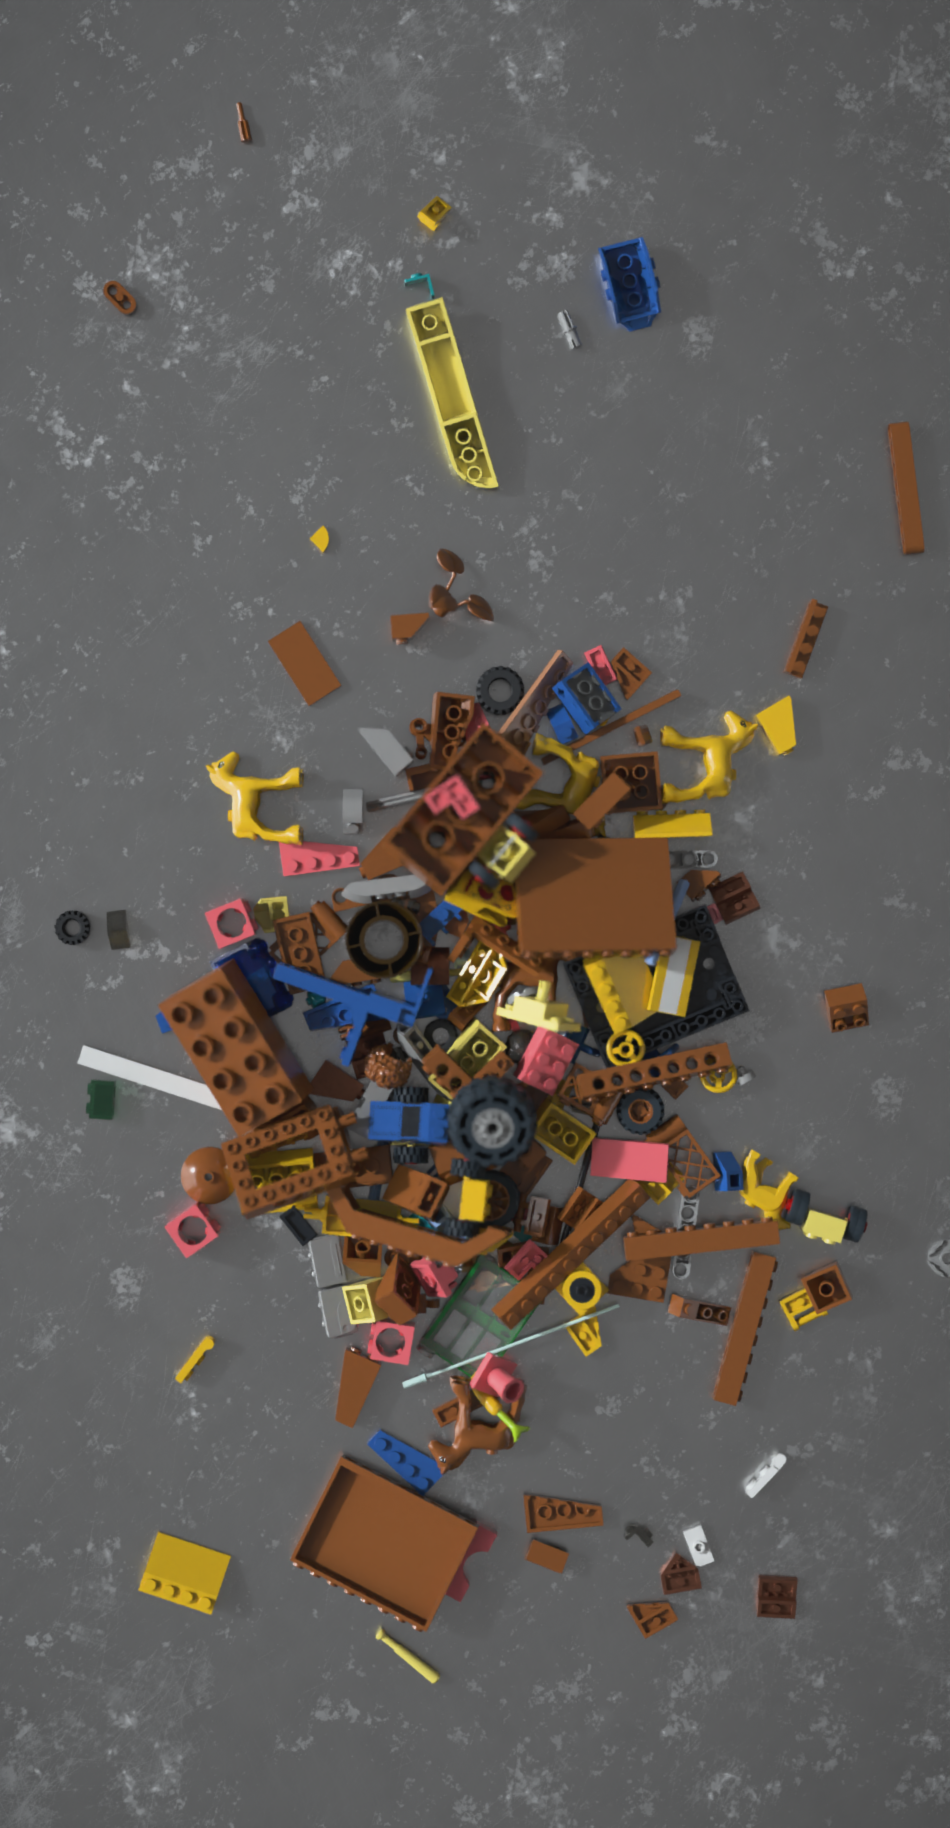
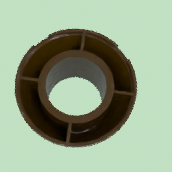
(390, 913)

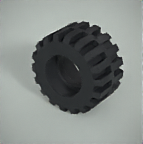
(484, 683)

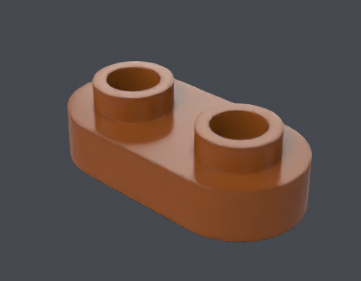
(120, 298)

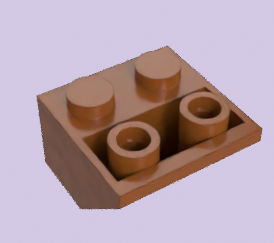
(847, 1007)

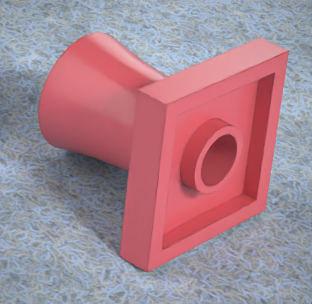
(496, 1378)

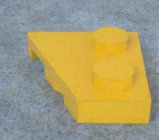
(586, 1332)

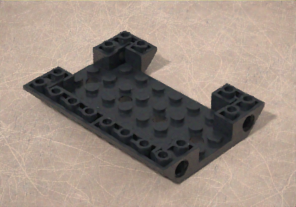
(712, 997)

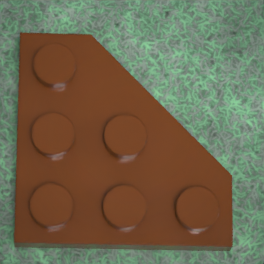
(641, 1279)

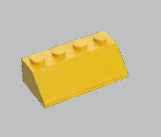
(671, 825)

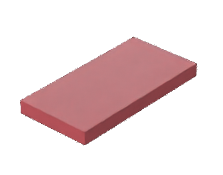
(629, 1159)

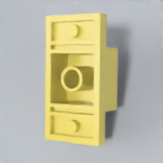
(540, 1010)

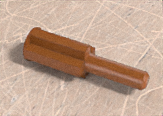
(243, 125)

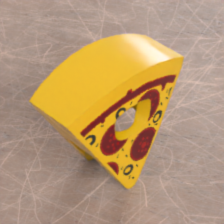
(482, 900)

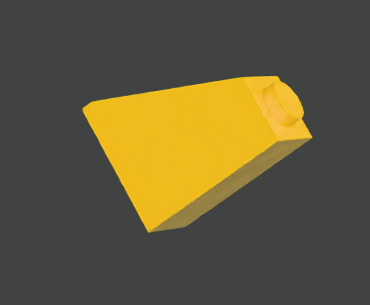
(779, 725)

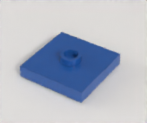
(432, 1003)

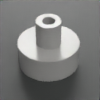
(745, 1076)

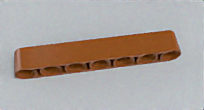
(906, 488)

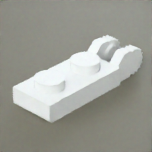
(766, 1474)

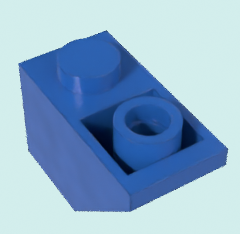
(729, 1170)

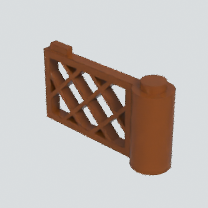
(326, 921)
(670, 1133)

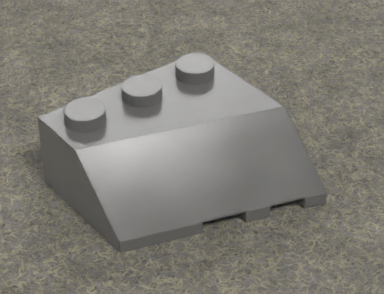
(388, 749)

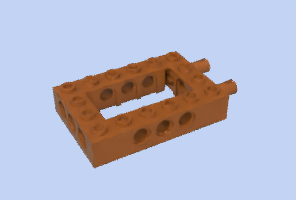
(303, 1185)

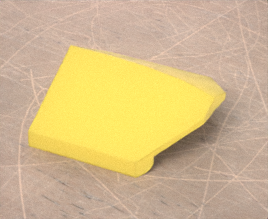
(270, 909)

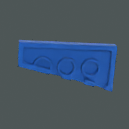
(335, 1014)
(415, 1467)

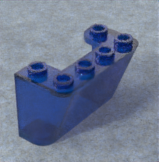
(259, 969)

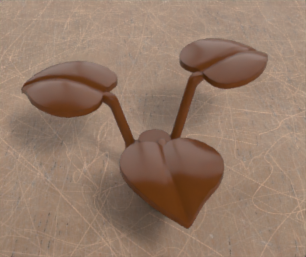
(443, 602)

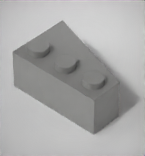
(372, 1093)

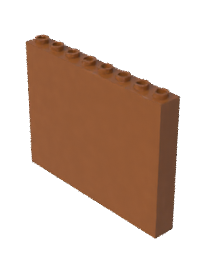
(596, 899)
(384, 1543)

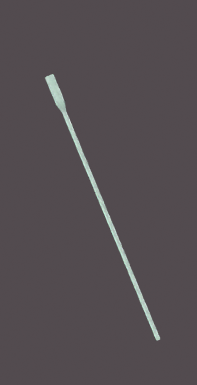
(425, 1377)

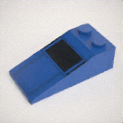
(408, 1122)

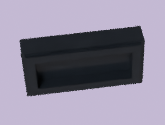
(298, 1225)

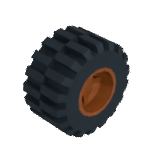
(640, 1111)

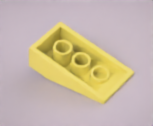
(471, 1051)

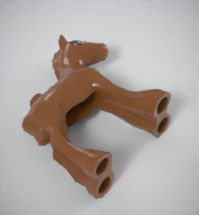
(517, 976)
(473, 1433)

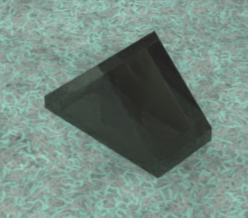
(118, 929)

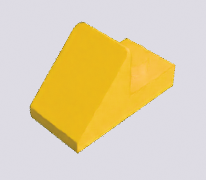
(434, 213)

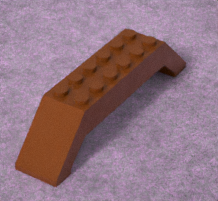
(409, 1236)

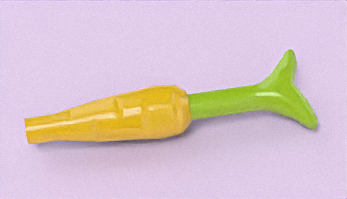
(495, 1408)

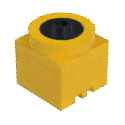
(582, 1288)

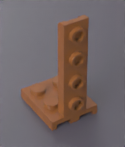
(498, 942)

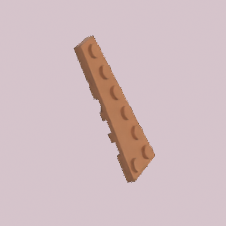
(534, 705)

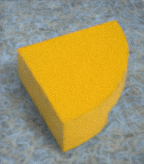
(321, 539)

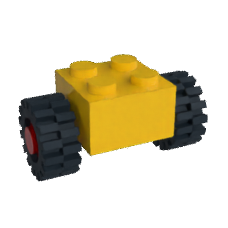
(473, 1201)

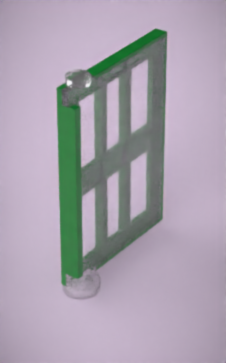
(467, 1323)

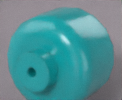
(315, 999)

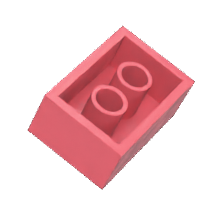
(546, 1060)

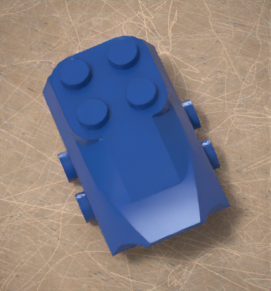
(631, 283)

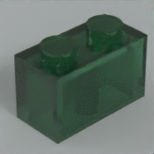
(101, 1099)

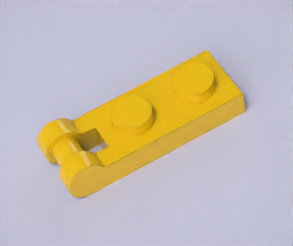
(197, 1357)

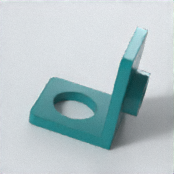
(417, 278)

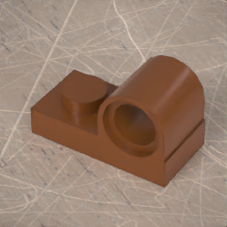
(347, 904)
(462, 1016)

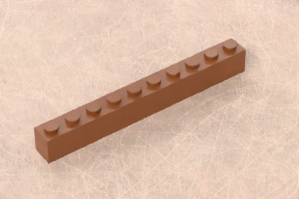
(570, 1253)

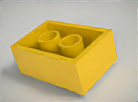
(562, 1131)

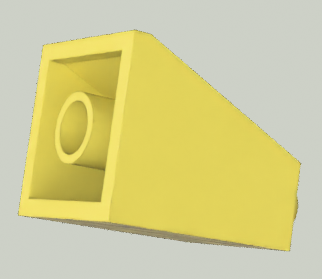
(361, 1301)

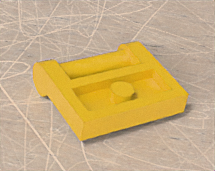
(796, 1304)

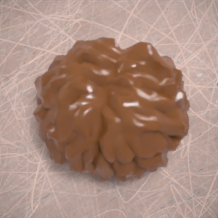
(385, 1069)

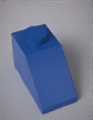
(561, 724)

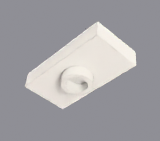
(698, 1546)

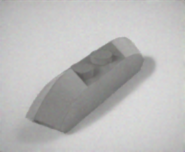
(363, 890)
(417, 1047)

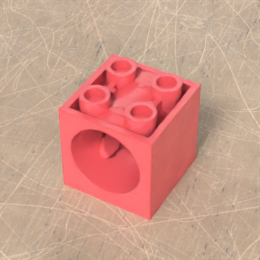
(216, 915)
(190, 1246)
(400, 1355)

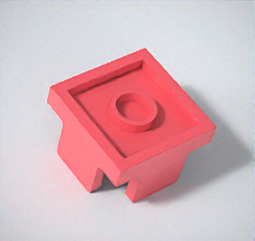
(434, 1280)

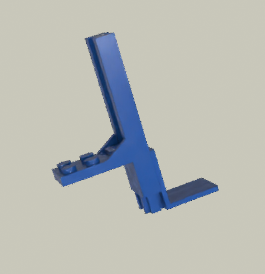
(360, 1001)

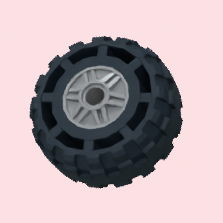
(492, 1121)

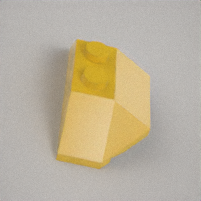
(478, 977)

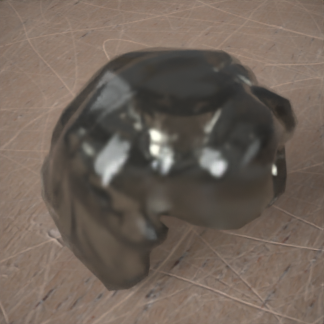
(517, 1044)

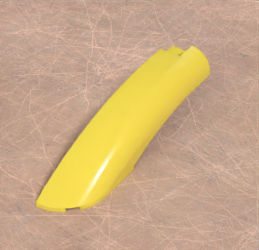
(451, 393)

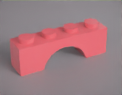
(481, 1542)

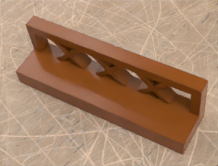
(806, 639)

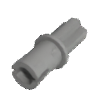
(569, 329)

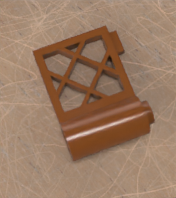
(600, 1110)

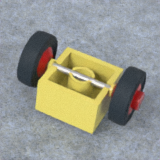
(505, 852)

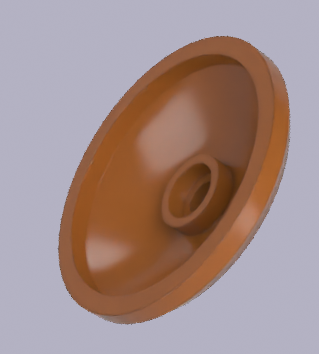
(193, 1174)

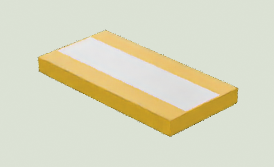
(674, 979)

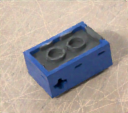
(586, 698)

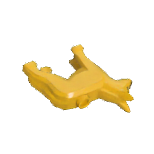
(768, 1198)

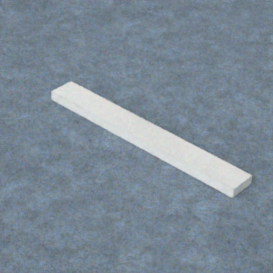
(147, 1075)

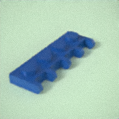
(438, 919)

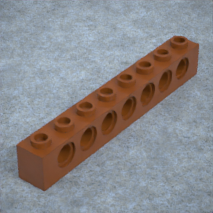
(717, 1052)
(438, 1057)

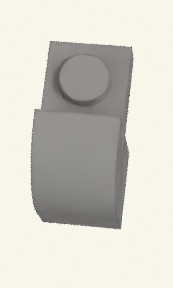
(353, 811)

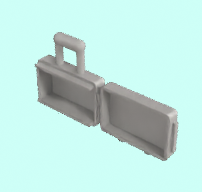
(330, 1274)

